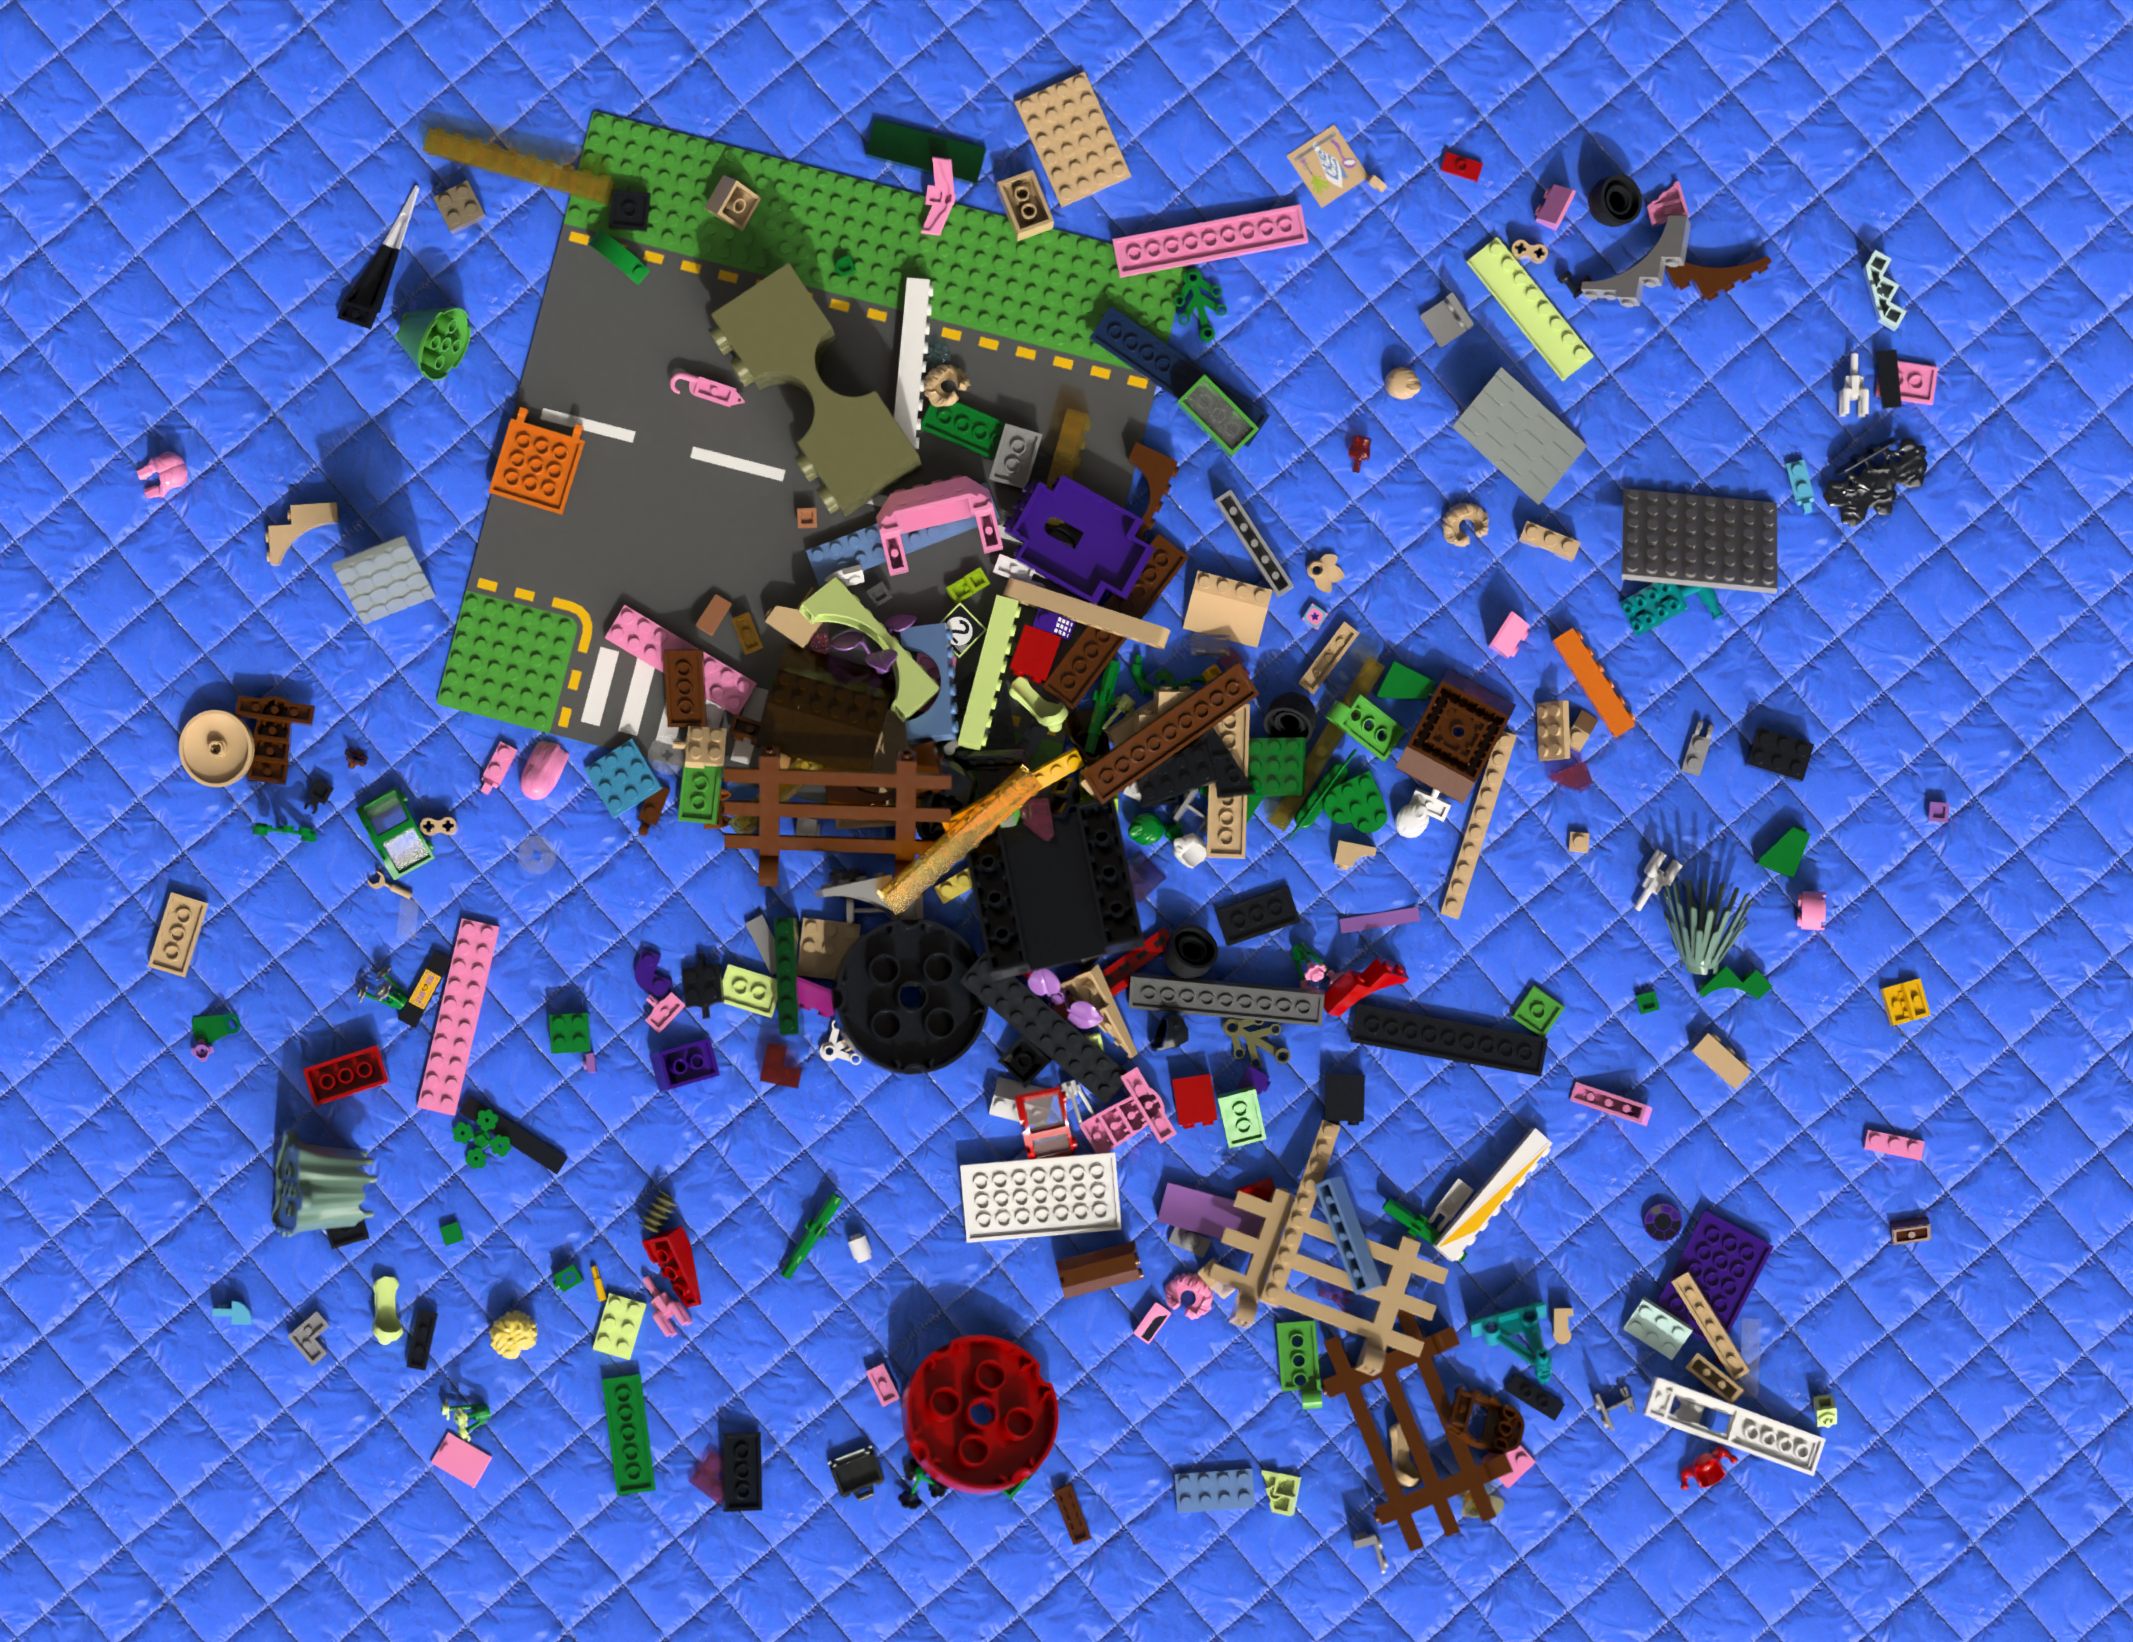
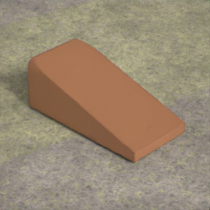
(713, 615)

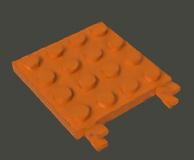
(537, 464)

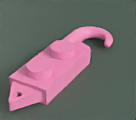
(708, 389)

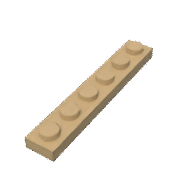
(1711, 1326)

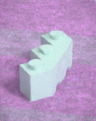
(1882, 291)

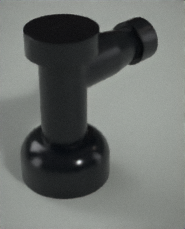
(1574, 288)

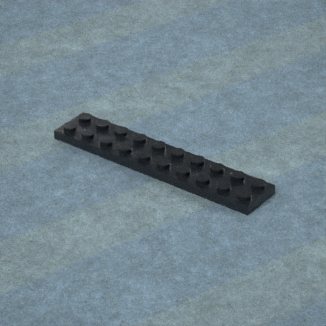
(1046, 1029)
(1449, 1040)

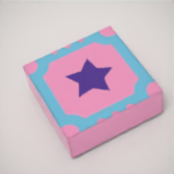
(1314, 616)

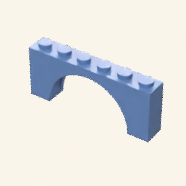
(939, 720)

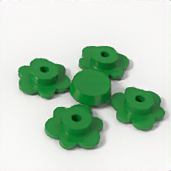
(481, 1139)

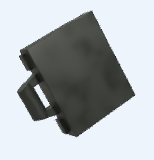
(856, 1472)

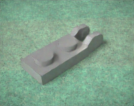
(1697, 750)

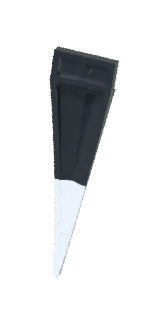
(369, 292)

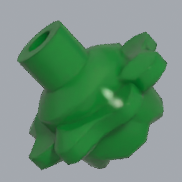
(1173, 831)

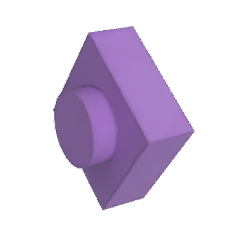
(1938, 812)
(589, 1063)

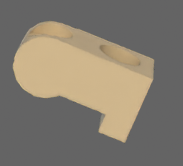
(1560, 1324)

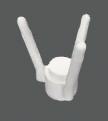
(1071, 1089)

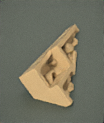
(1092, 987)

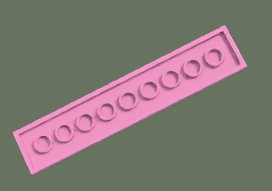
(1210, 241)
(458, 1017)

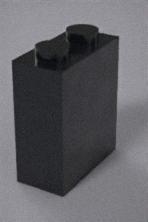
(1344, 1098)

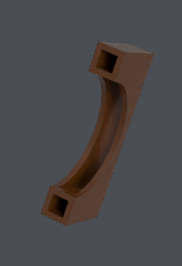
(1157, 472)
(927, 762)

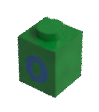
(567, 1278)

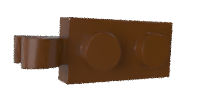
(652, 810)

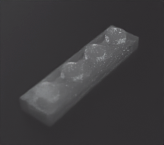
(1750, 1346)

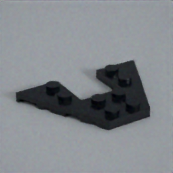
(1002, 730)
(1230, 777)

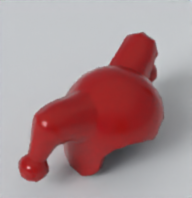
(1707, 1468)

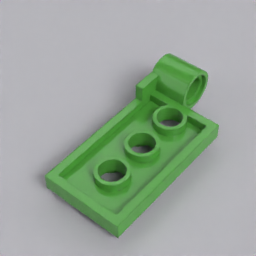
(1341, 716)
(1311, 1390)

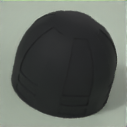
(1615, 200)
(1290, 717)
(1190, 951)

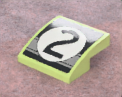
(965, 629)

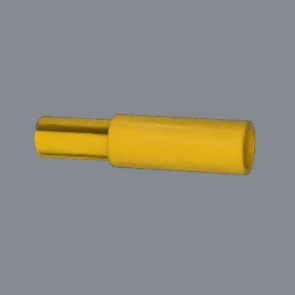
(598, 1284)

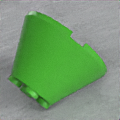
(435, 339)

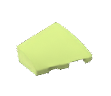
(1282, 1491)

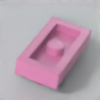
(883, 1385)

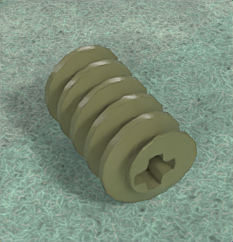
(658, 1212)

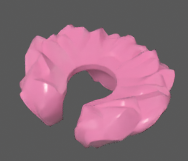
(1195, 1284)

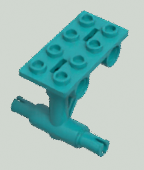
(1663, 601)
(1518, 1320)

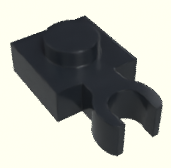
(320, 793)

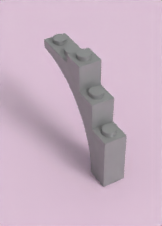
(1649, 272)

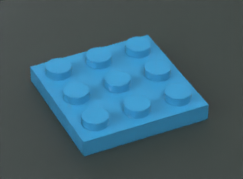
(623, 778)

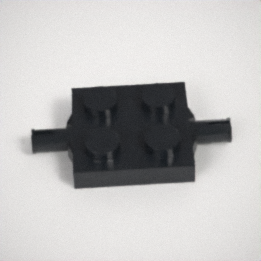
(703, 986)

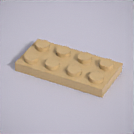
(178, 935)

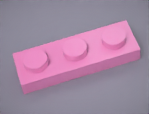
(1894, 1145)

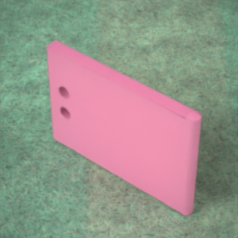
(461, 1460)

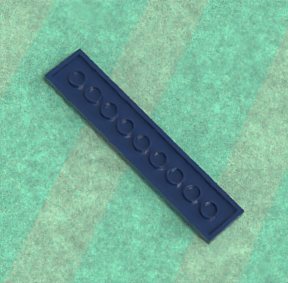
(1161, 362)

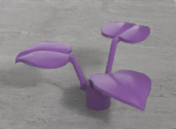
(882, 659)
(1082, 1013)

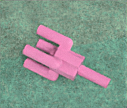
(665, 1309)

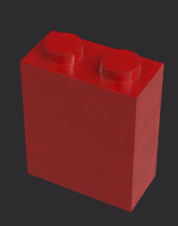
(1035, 654)
(1194, 1100)

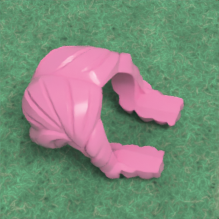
(171, 472)

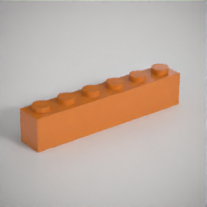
(1593, 682)

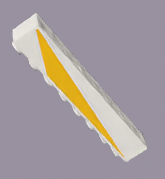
(1492, 1194)

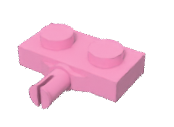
(664, 1011)

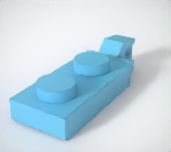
(1800, 484)

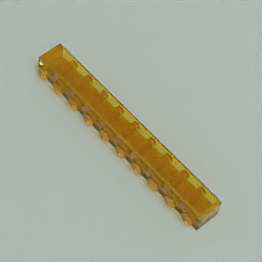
(518, 166)
(1325, 746)
(959, 839)

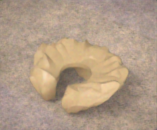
(934, 380)
(1458, 513)

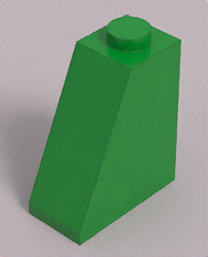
(1405, 684)
(1786, 853)

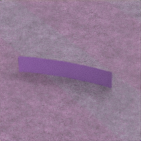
(1379, 920)

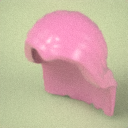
(543, 770)

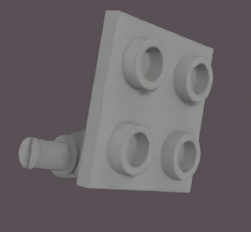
(1180, 810)
(1628, 1400)

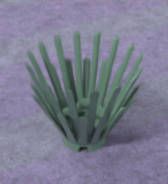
(1701, 947)

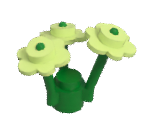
(479, 1413)

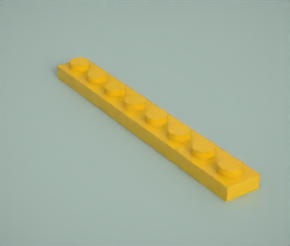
(1045, 774)

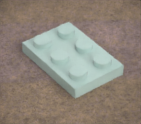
(1658, 1328)

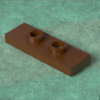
(1072, 1514)

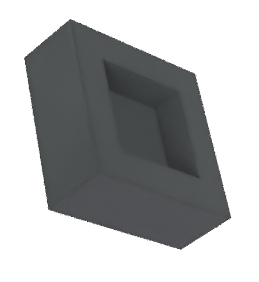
(879, 594)

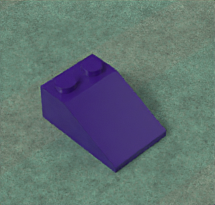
(684, 1065)

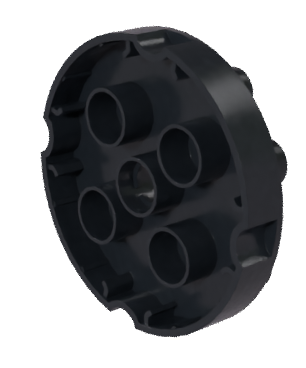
(870, 1004)

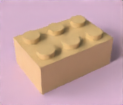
(1025, 205)

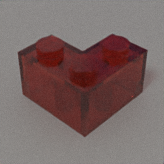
(775, 1071)

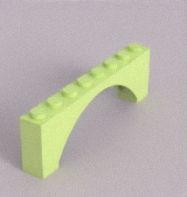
(838, 605)

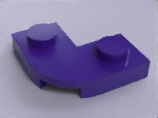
(646, 976)

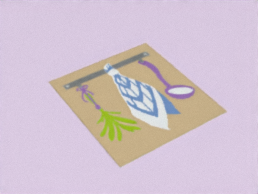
(1327, 166)

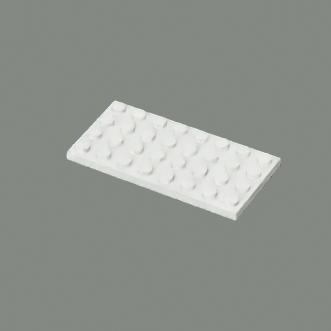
(1040, 1197)

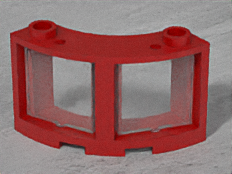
(1047, 1123)

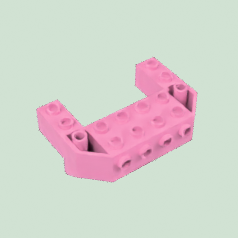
(933, 506)

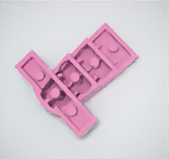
(1128, 1117)

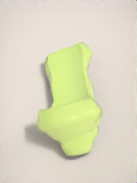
(1046, 713)
(386, 1324)

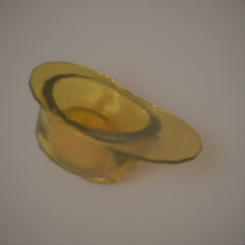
(1469, 1508)

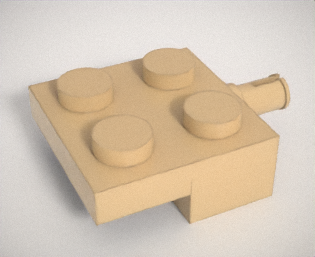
(703, 747)

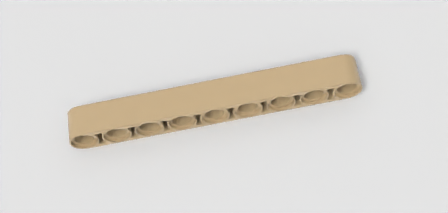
(1087, 613)

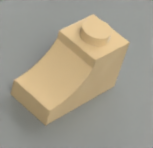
(1349, 852)

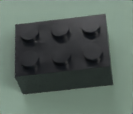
(1779, 754)

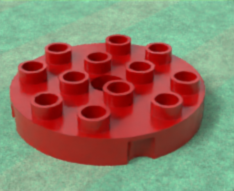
(940, 1423)

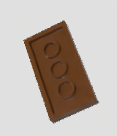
(685, 687)

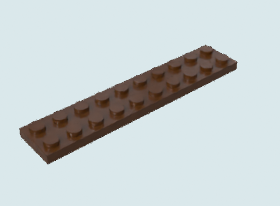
(1097, 647)
(1169, 733)

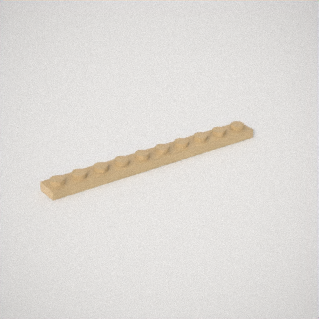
(1477, 826)
(1299, 1214)

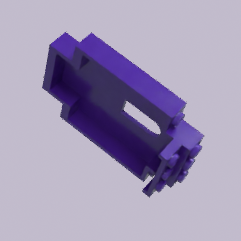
(1104, 556)

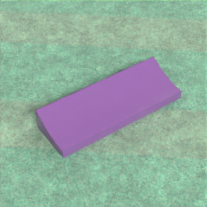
(1205, 1212)

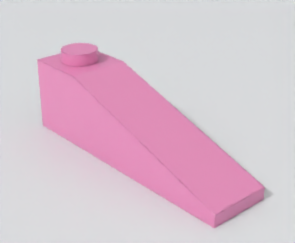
(1611, 1104)

